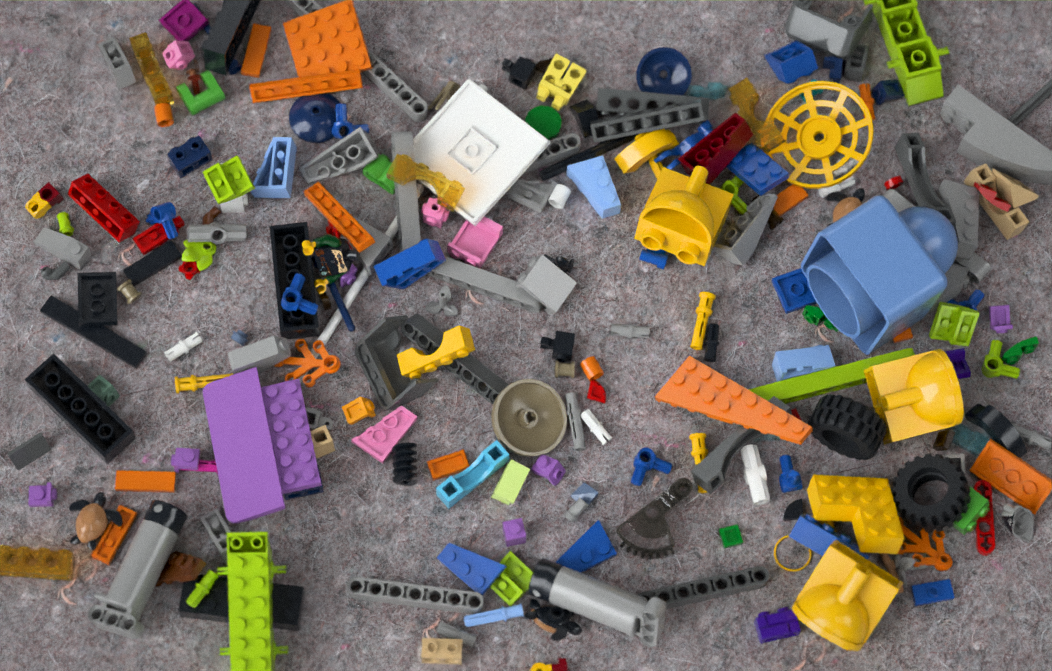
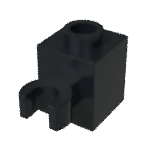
(520, 72)
(561, 346)

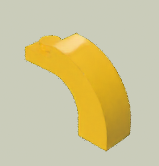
(644, 148)

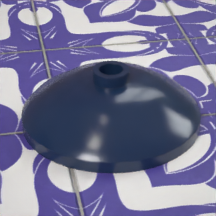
(668, 60)
(313, 126)

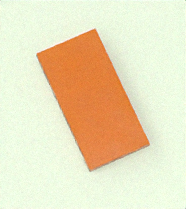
(1012, 476)

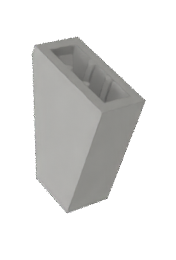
(377, 252)
(260, 354)

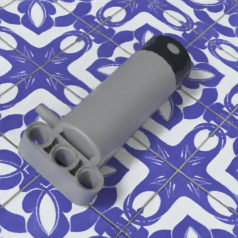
(139, 571)
(599, 601)

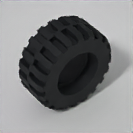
(847, 427)
(923, 471)

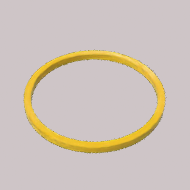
(791, 570)

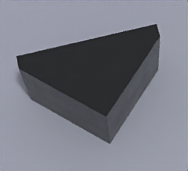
(584, 113)

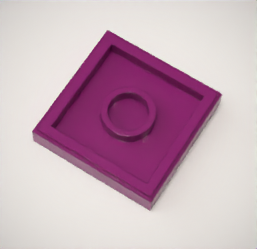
(184, 21)

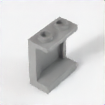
(546, 283)

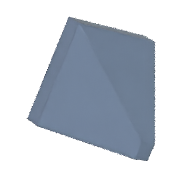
(586, 493)

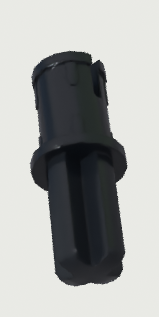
(711, 343)

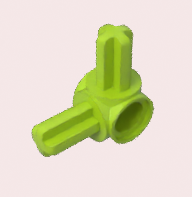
(732, 186)
(994, 358)

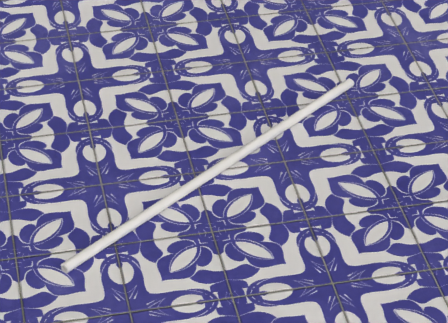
(358, 283)

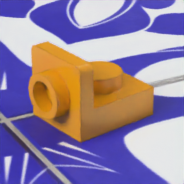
(358, 410)

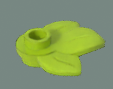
(197, 253)

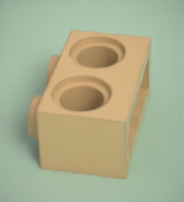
(441, 651)

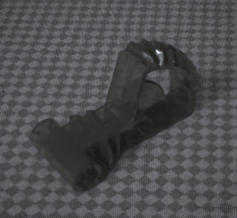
(657, 526)

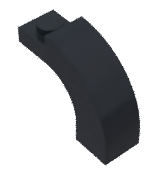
(997, 427)

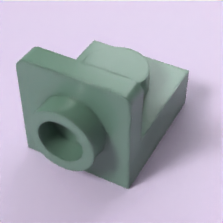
(104, 390)

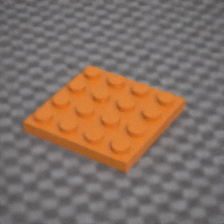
(328, 41)

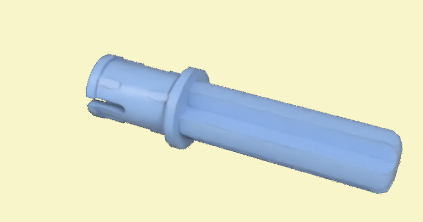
(493, 615)

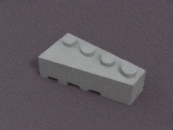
(965, 208)

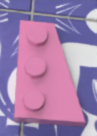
(385, 434)

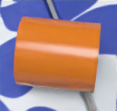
(164, 115)
(591, 368)

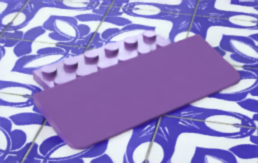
(259, 443)

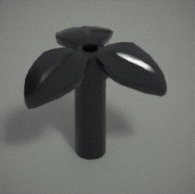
(562, 263)

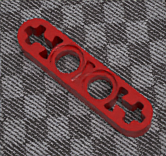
(988, 518)

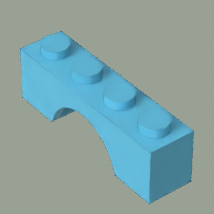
(482, 468)

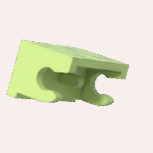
(510, 482)

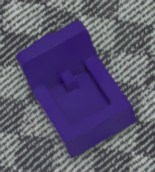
(959, 363)

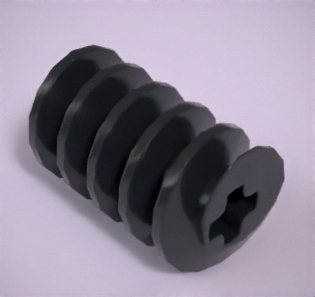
(403, 464)

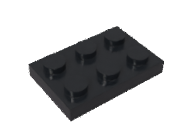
(97, 299)

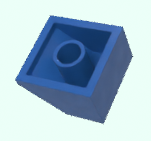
(792, 62)

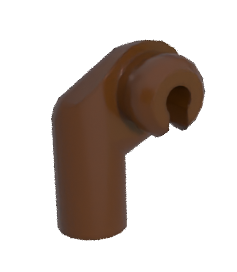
(211, 215)

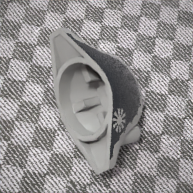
(1018, 521)

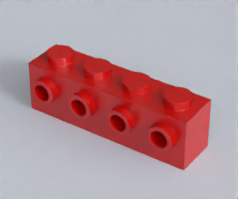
(103, 207)

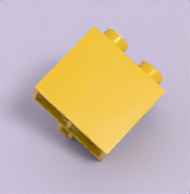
(684, 215)
(915, 395)
(845, 597)

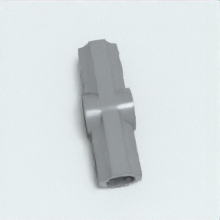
(205, 232)

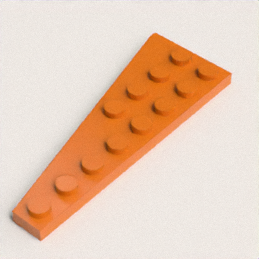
(720, 398)

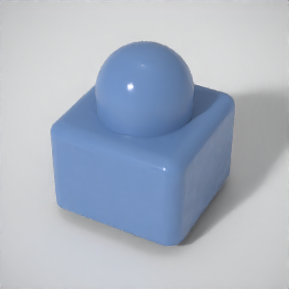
(880, 269)

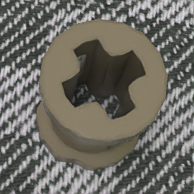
(129, 291)
(564, 369)

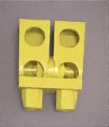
(556, 87)

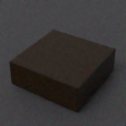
(943, 440)

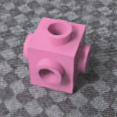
(178, 55)
(434, 214)

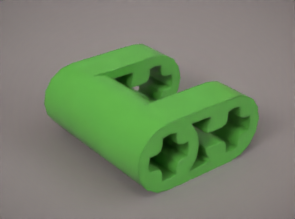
(204, 99)

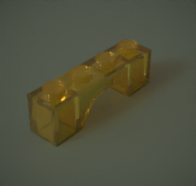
(150, 69)
(746, 98)
(405, 170)

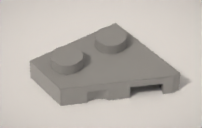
(531, 193)

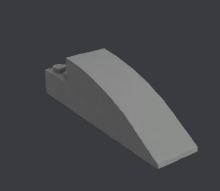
(996, 140)

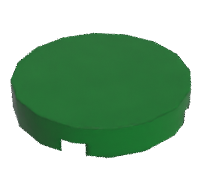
(545, 121)

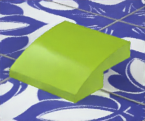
(228, 180)
(954, 324)
(513, 580)

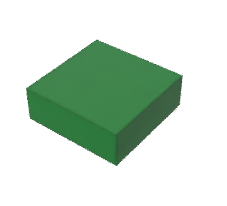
(730, 536)

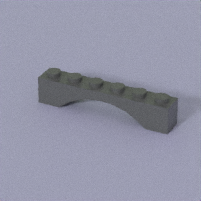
(912, 158)
(712, 470)

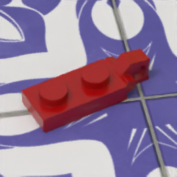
(155, 236)

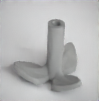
(444, 297)
(904, 565)

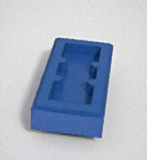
(932, 592)

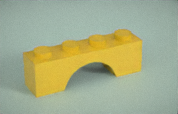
(455, 344)

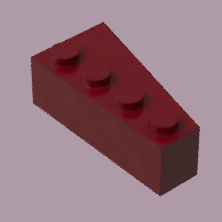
(718, 147)

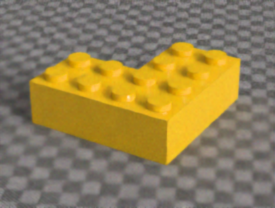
(863, 502)

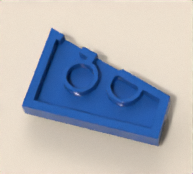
(588, 550)
(470, 567)

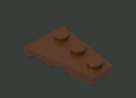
(180, 568)

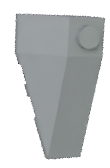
(345, 156)
(741, 238)

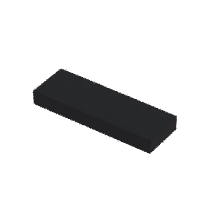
(152, 263)

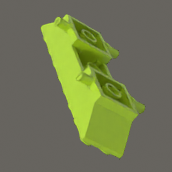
(910, 49)
(250, 602)

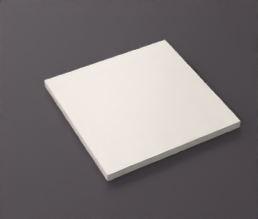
(479, 146)

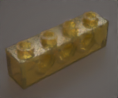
(61, 571)

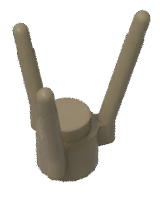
(446, 93)

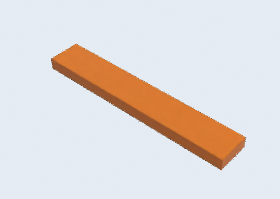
(306, 85)
(339, 217)

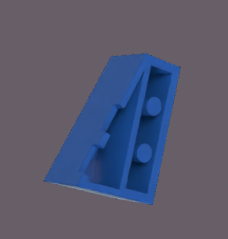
(410, 264)

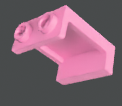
(476, 242)

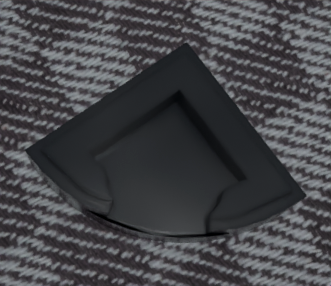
(793, 510)

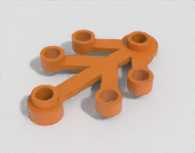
(310, 362)
(922, 545)

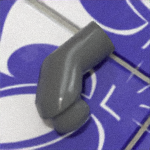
(54, 274)

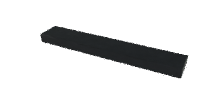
(97, 335)

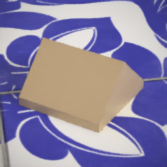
(1013, 190)

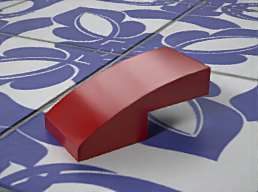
(989, 193)

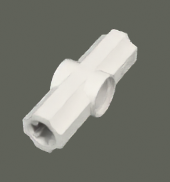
(755, 474)

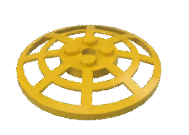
(821, 124)

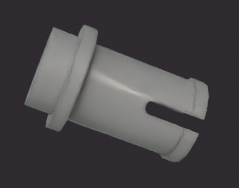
(577, 508)

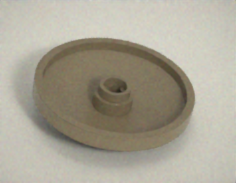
(529, 417)

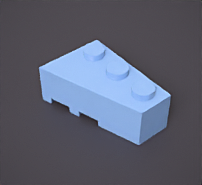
(277, 170)
(596, 184)
(801, 361)

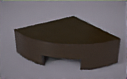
(542, 66)
(325, 301)

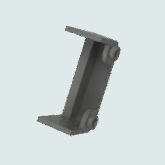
(824, 33)
(381, 366)

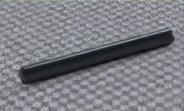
(587, 154)

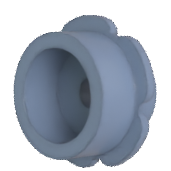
(239, 337)

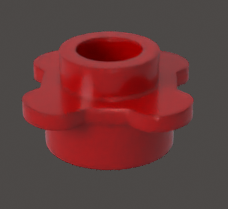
(189, 273)

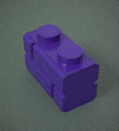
(776, 625)

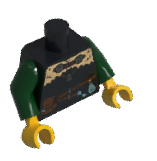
(332, 258)

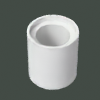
(559, 196)

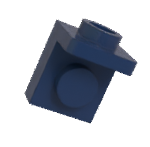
(835, 66)
(887, 90)

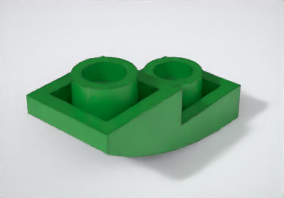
(815, 315)
(1014, 354)

